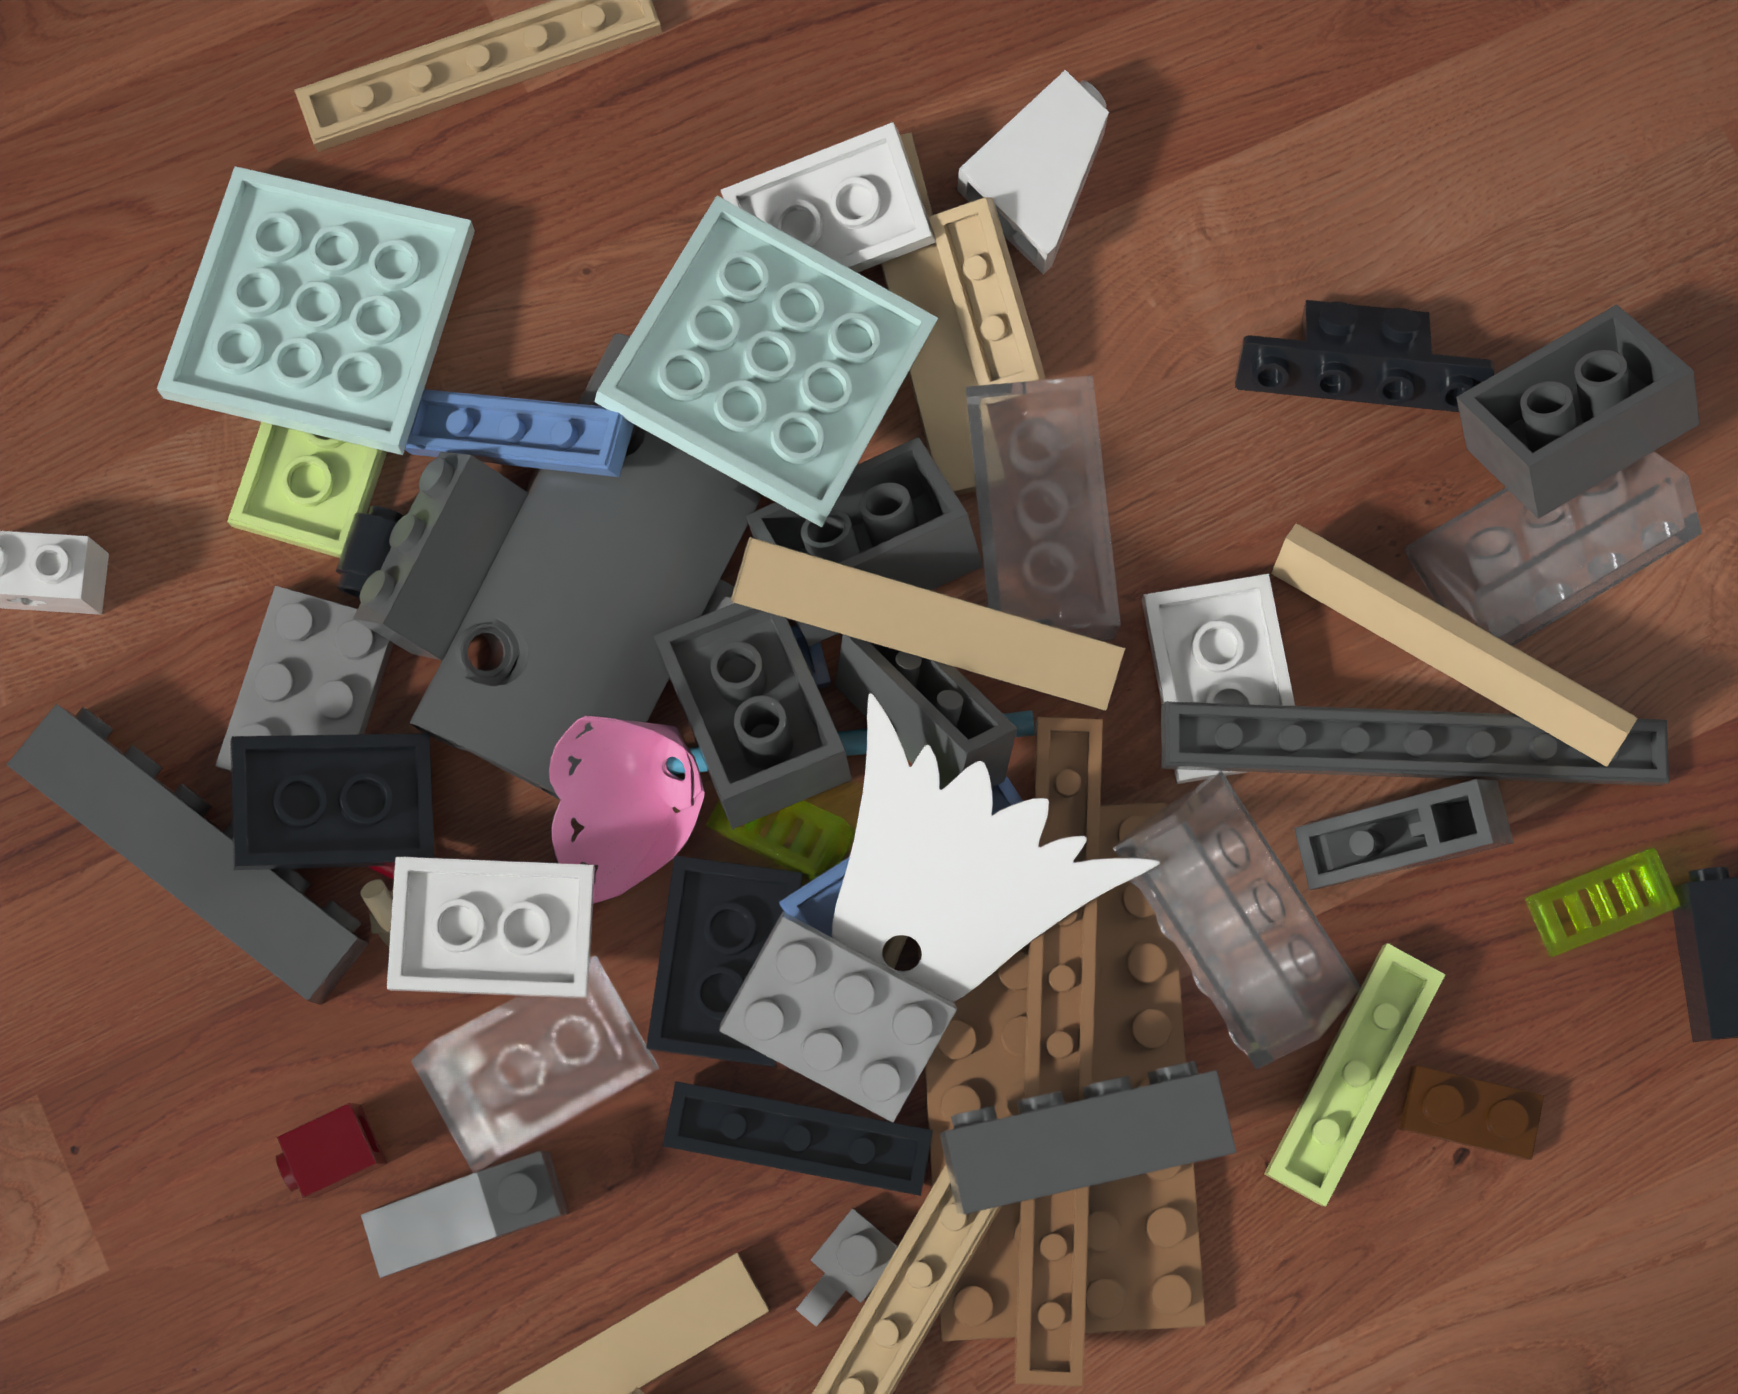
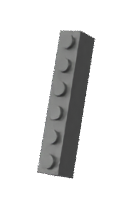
(187, 852)

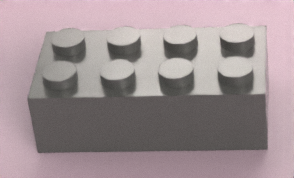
(1087, 1141)

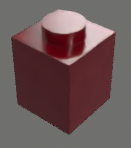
(329, 1151)

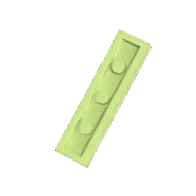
(1354, 1074)

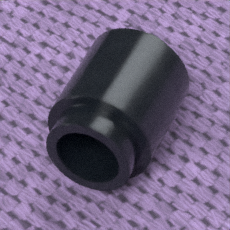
(365, 548)

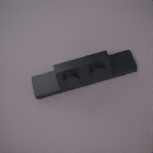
(1360, 357)

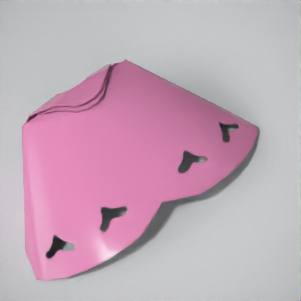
(623, 800)

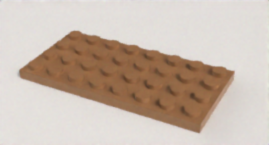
(1140, 1227)

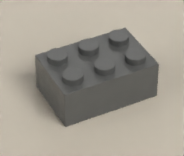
(1579, 410)
(889, 521)

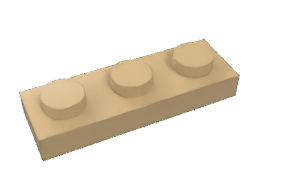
(986, 294)

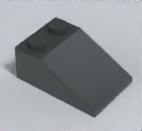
(753, 710)

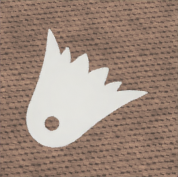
(952, 871)

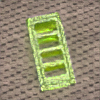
(826, 854)
(1651, 877)

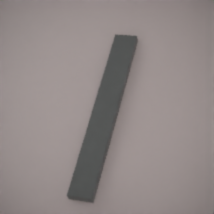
(1396, 745)

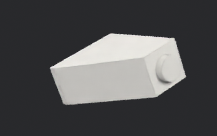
(1039, 166)

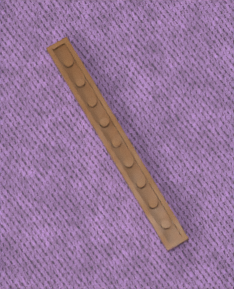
(1060, 1059)

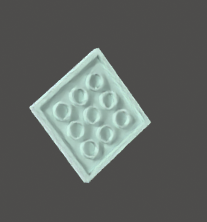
(317, 310)
(766, 360)

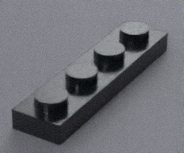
(797, 1138)

